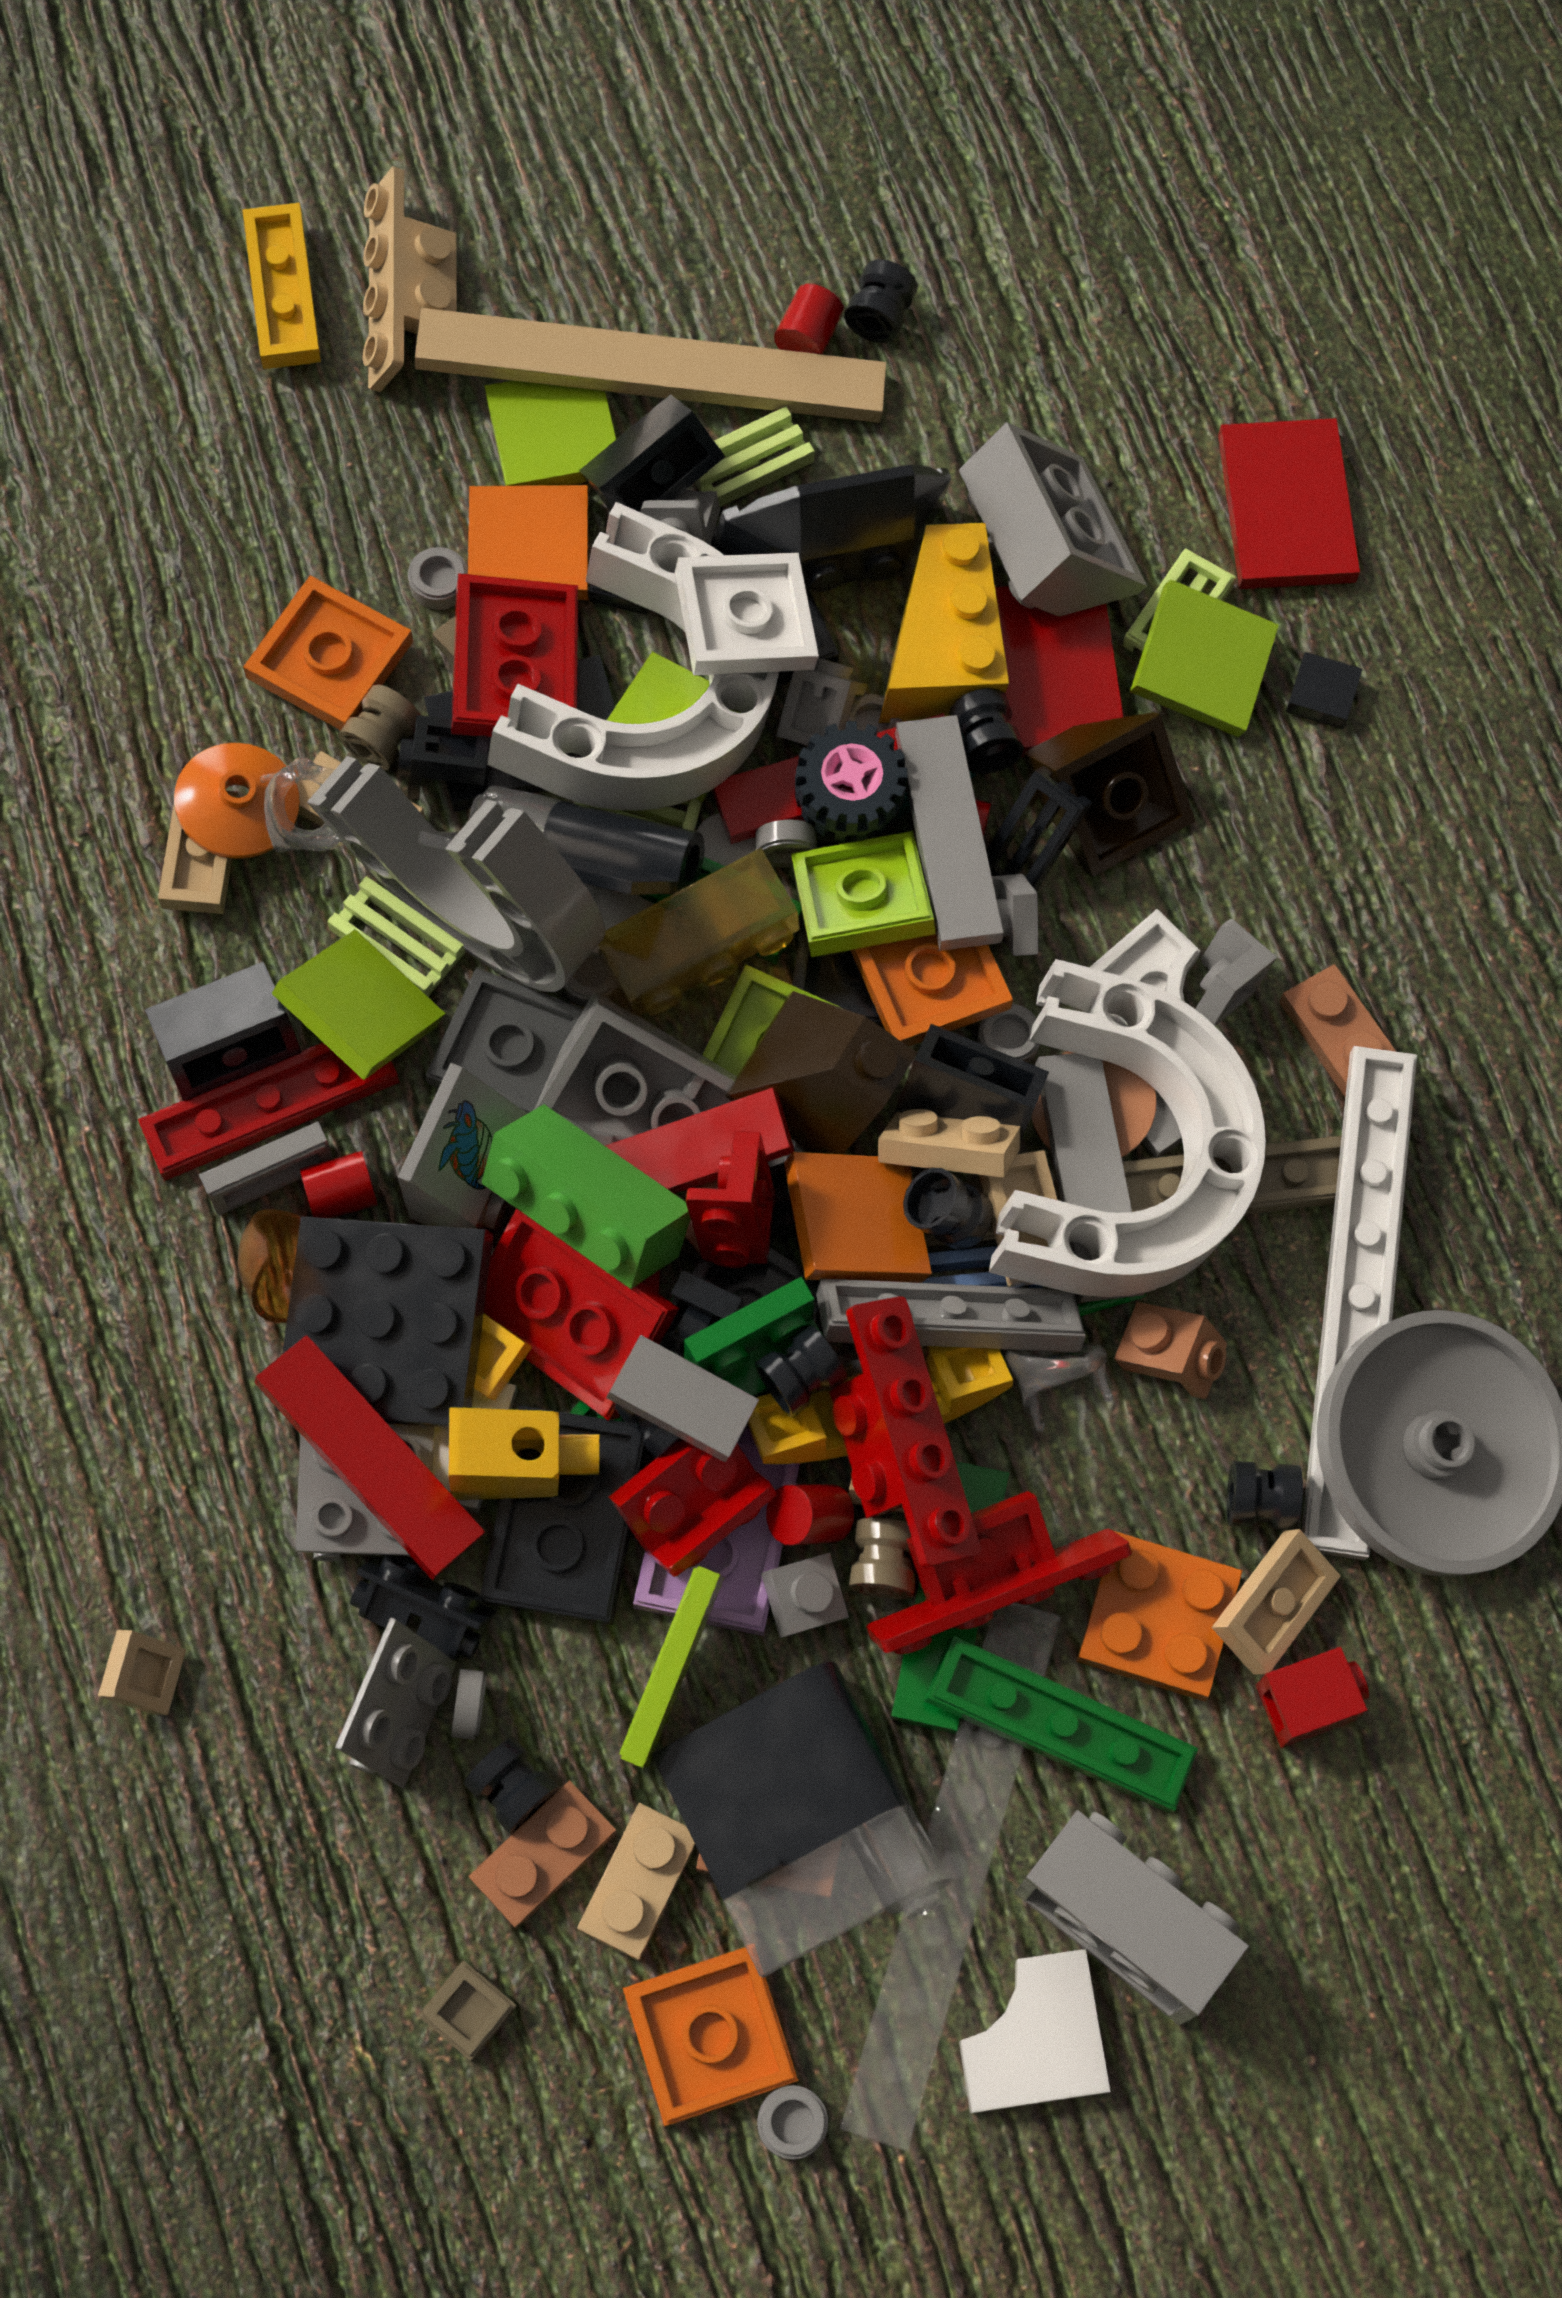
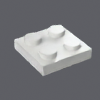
(746, 613)

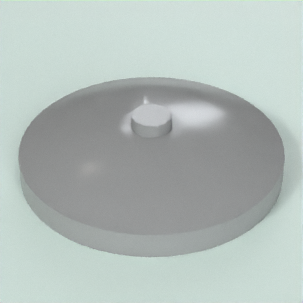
(1442, 1443)

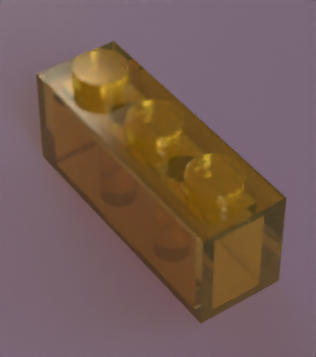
(699, 934)

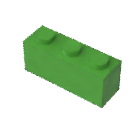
(586, 1195)

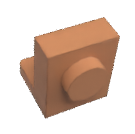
(1173, 1347)

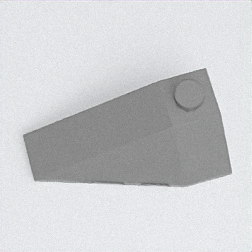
(630, 1076)

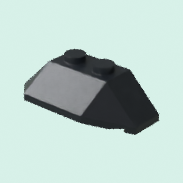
(841, 525)

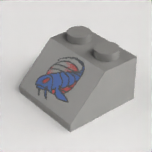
(451, 1154)

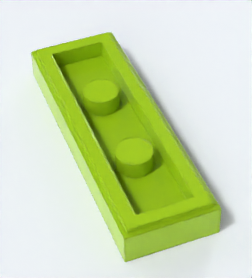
(671, 1667)

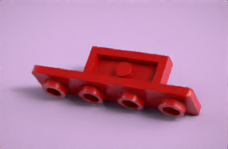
(899, 1436)
(1011, 1567)

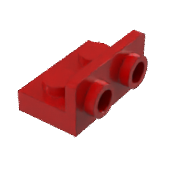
(737, 1217)
(690, 1503)

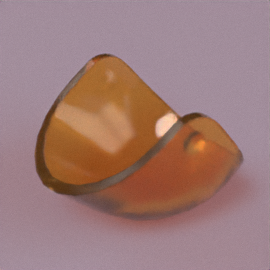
(268, 1261)

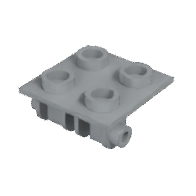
(333, 1517)
(396, 1705)

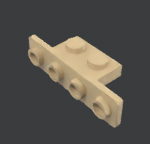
(408, 270)

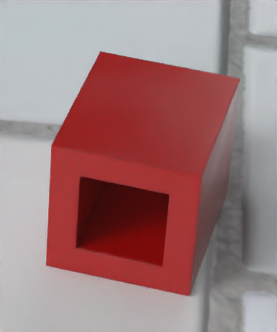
(1313, 1696)

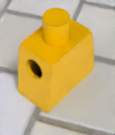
(486, 1446)

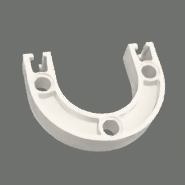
(635, 763)
(1216, 1116)

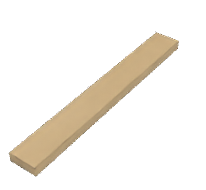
(650, 365)

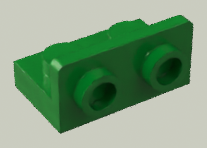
(747, 1335)

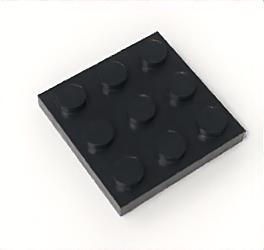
(394, 1311)

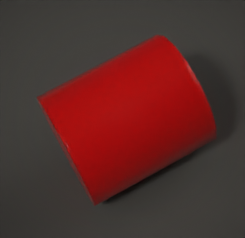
(809, 320)
(338, 1186)
(810, 1514)

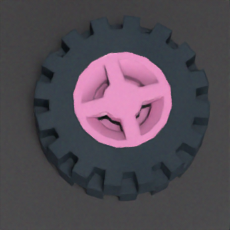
(850, 759)

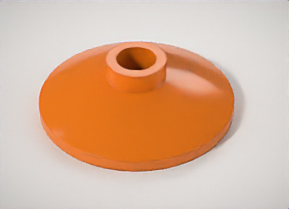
(222, 822)

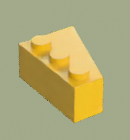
(948, 626)

